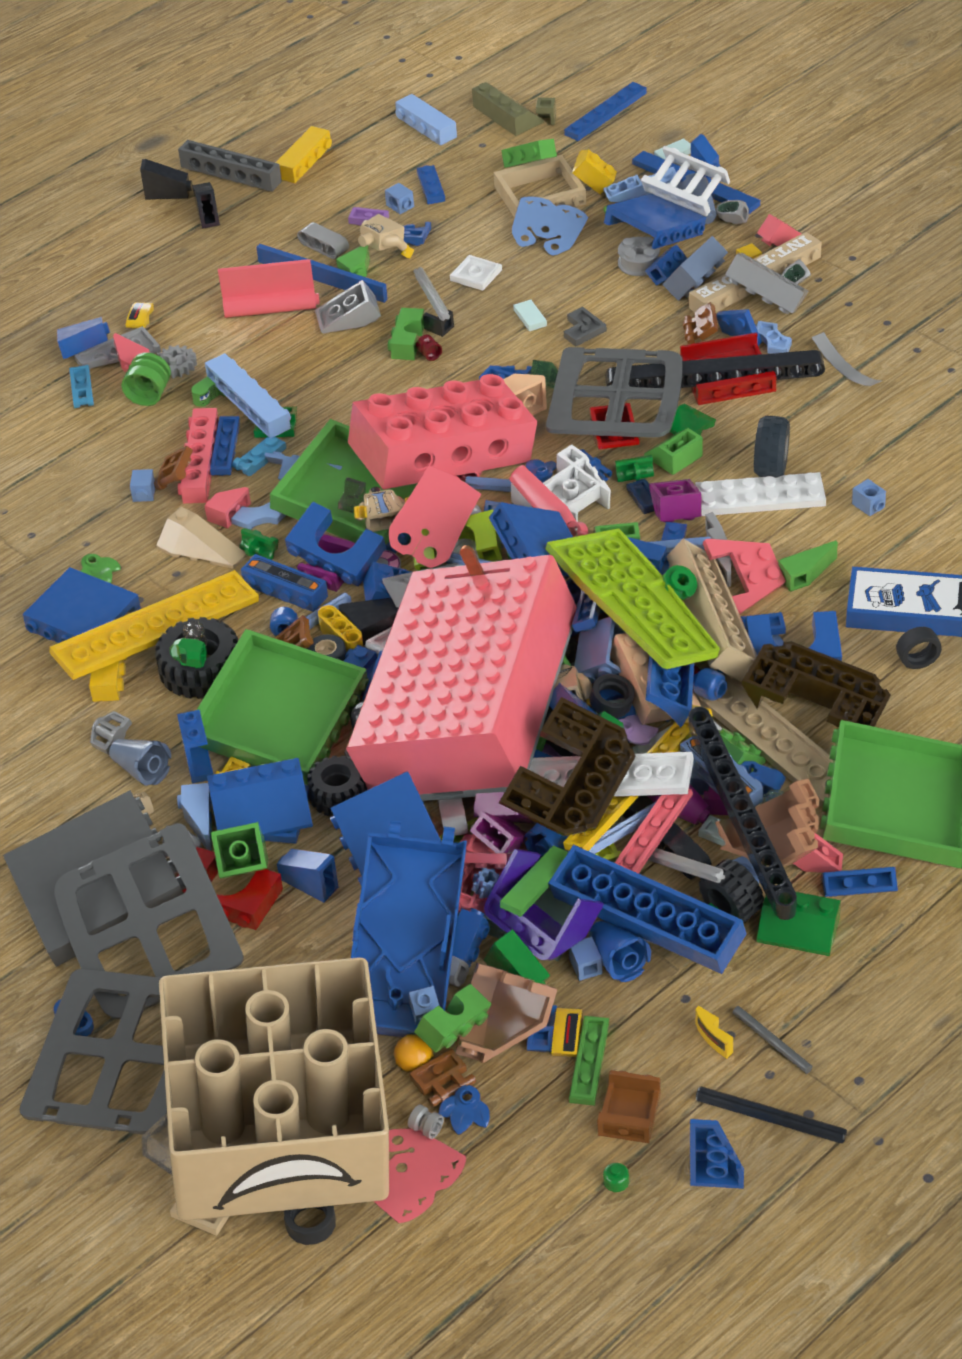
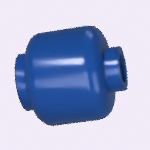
(281, 619)
(709, 684)

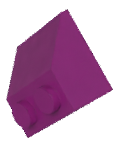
(676, 500)

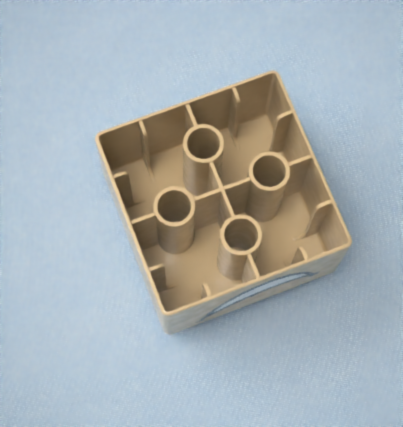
(273, 1089)

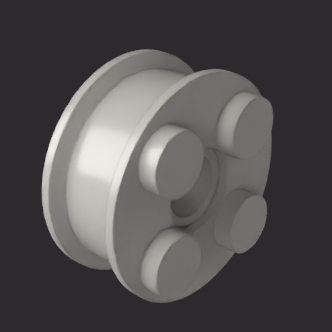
(636, 255)

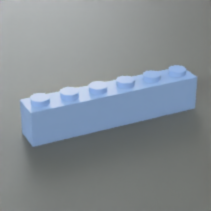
(248, 395)

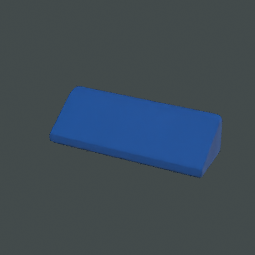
(859, 881)

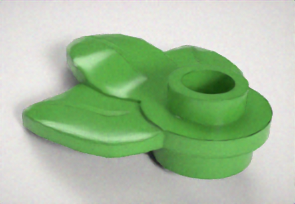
(101, 568)

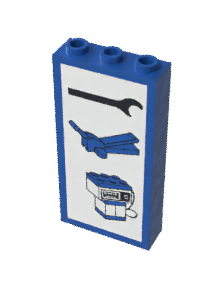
(904, 601)

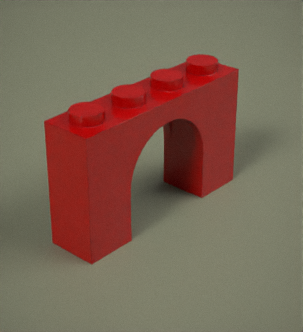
(253, 902)

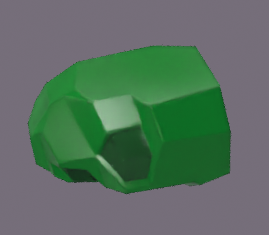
(189, 652)

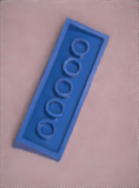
(671, 689)

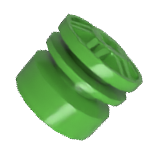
(146, 379)

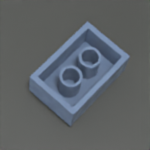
(695, 268)

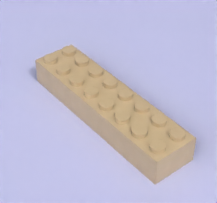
(715, 611)

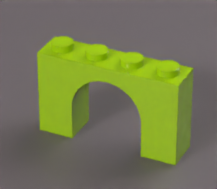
(477, 529)

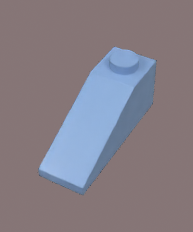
(197, 810)

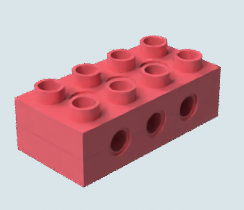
(446, 427)

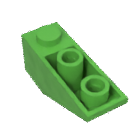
(806, 566)

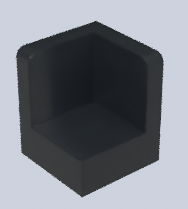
(436, 326)

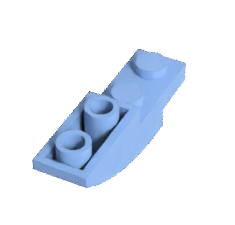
(632, 187)

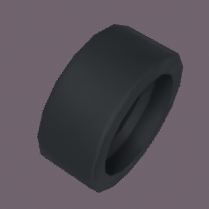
(924, 657)
(618, 684)
(311, 1235)

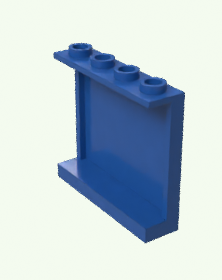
(658, 218)
(528, 530)
(77, 605)
(372, 813)

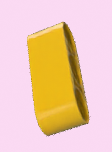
(335, 623)

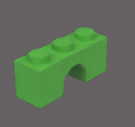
(529, 153)
(404, 335)
(466, 1009)

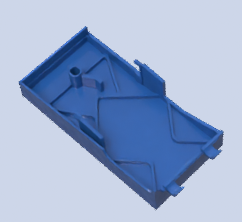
(407, 921)

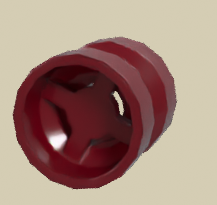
(429, 347)

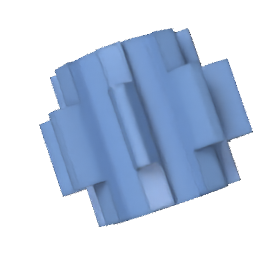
(484, 882)

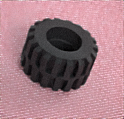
(333, 783)
(736, 894)

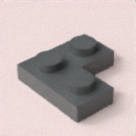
(585, 326)

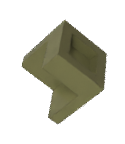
(546, 108)

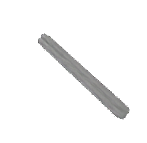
(431, 294)
(687, 865)

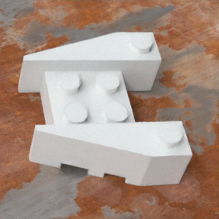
(574, 484)

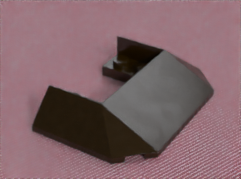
(795, 669)
(593, 782)

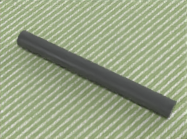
(772, 1039)

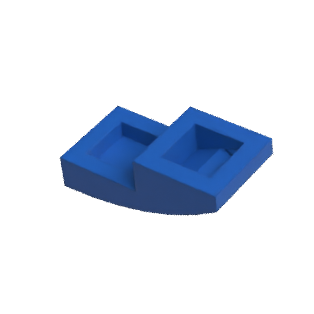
(542, 1039)

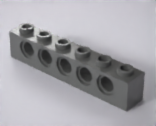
(230, 165)

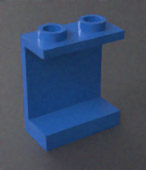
(193, 736)

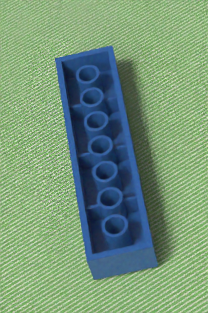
(649, 909)

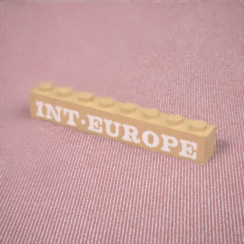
(724, 293)

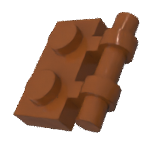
(702, 325)
(437, 1073)

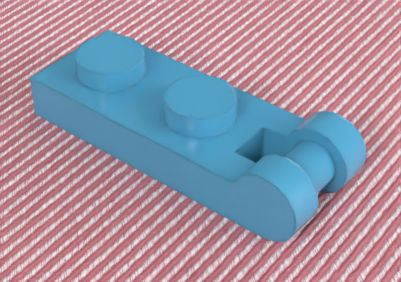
(81, 386)
(255, 458)

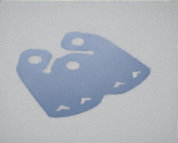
(552, 216)

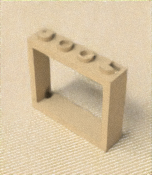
(537, 171)

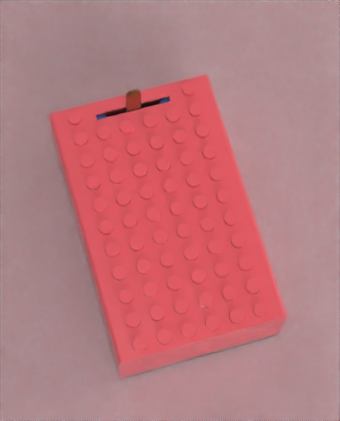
(465, 677)

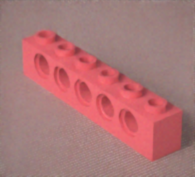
(201, 440)

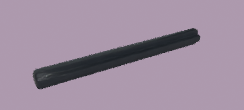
(771, 1114)

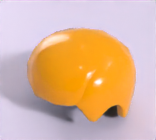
(412, 1053)

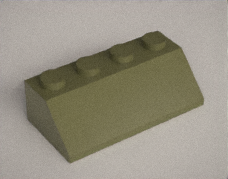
(504, 109)

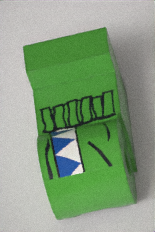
(204, 392)

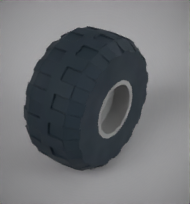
(771, 446)

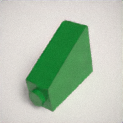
(513, 956)

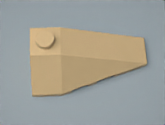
(194, 537)

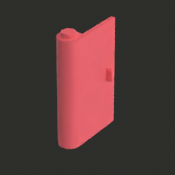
(267, 288)

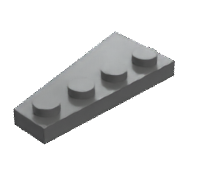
(106, 353)

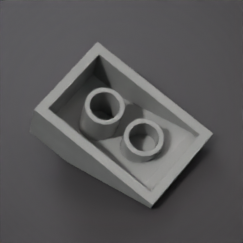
(349, 309)

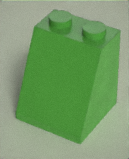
(240, 850)

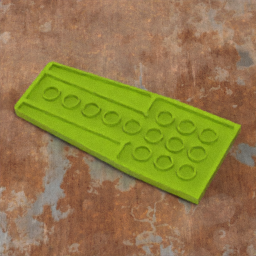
(634, 596)

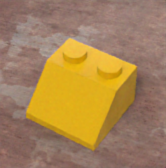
(593, 171)

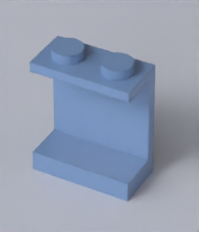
(595, 650)

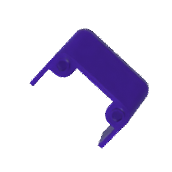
(535, 927)

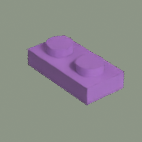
(358, 215)

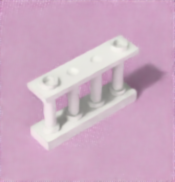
(685, 197)

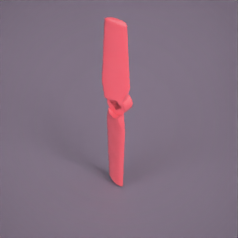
(541, 497)

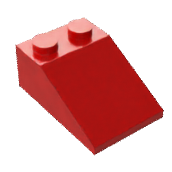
(604, 442)

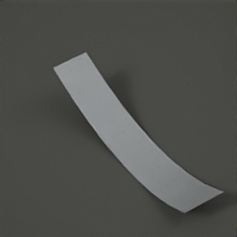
(839, 363)

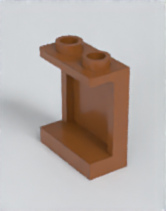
(629, 1106)

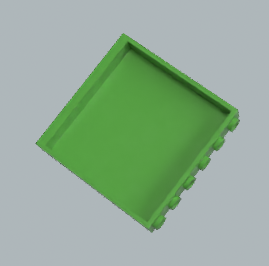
(316, 481)
(279, 703)
(894, 794)

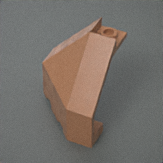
(788, 822)
(516, 1012)

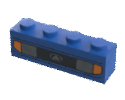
(284, 583)

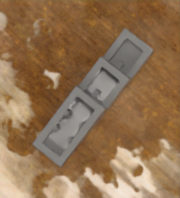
(715, 531)

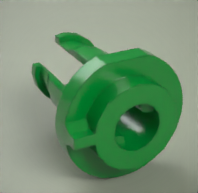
(685, 577)

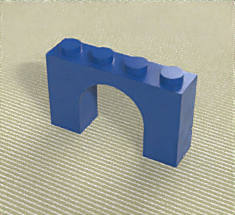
(348, 565)
(824, 632)

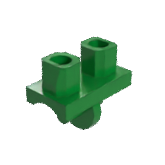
(634, 468)
(255, 543)

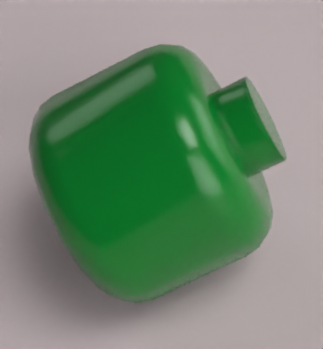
(616, 1177)

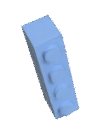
(426, 119)

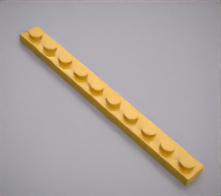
(667, 743)

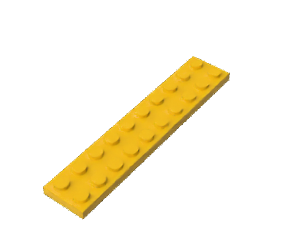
(145, 626)

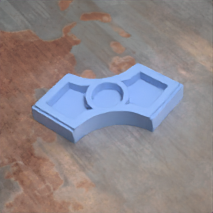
(773, 338)
(252, 516)

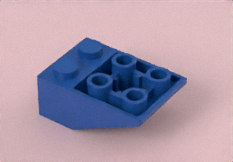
(374, 577)

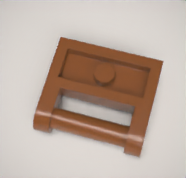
(173, 468)
(297, 633)

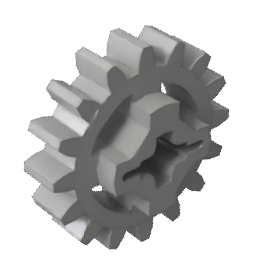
(179, 360)

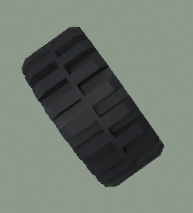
(191, 680)

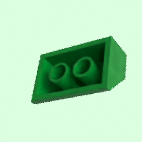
(808, 931)

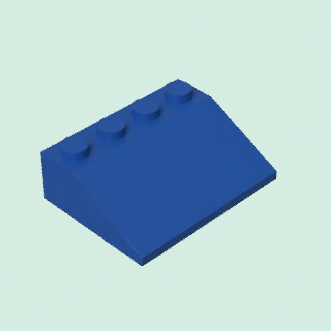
(261, 794)

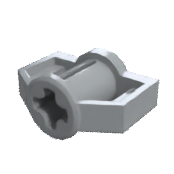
(109, 731)

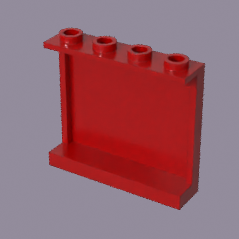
(729, 388)

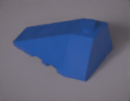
(712, 1157)

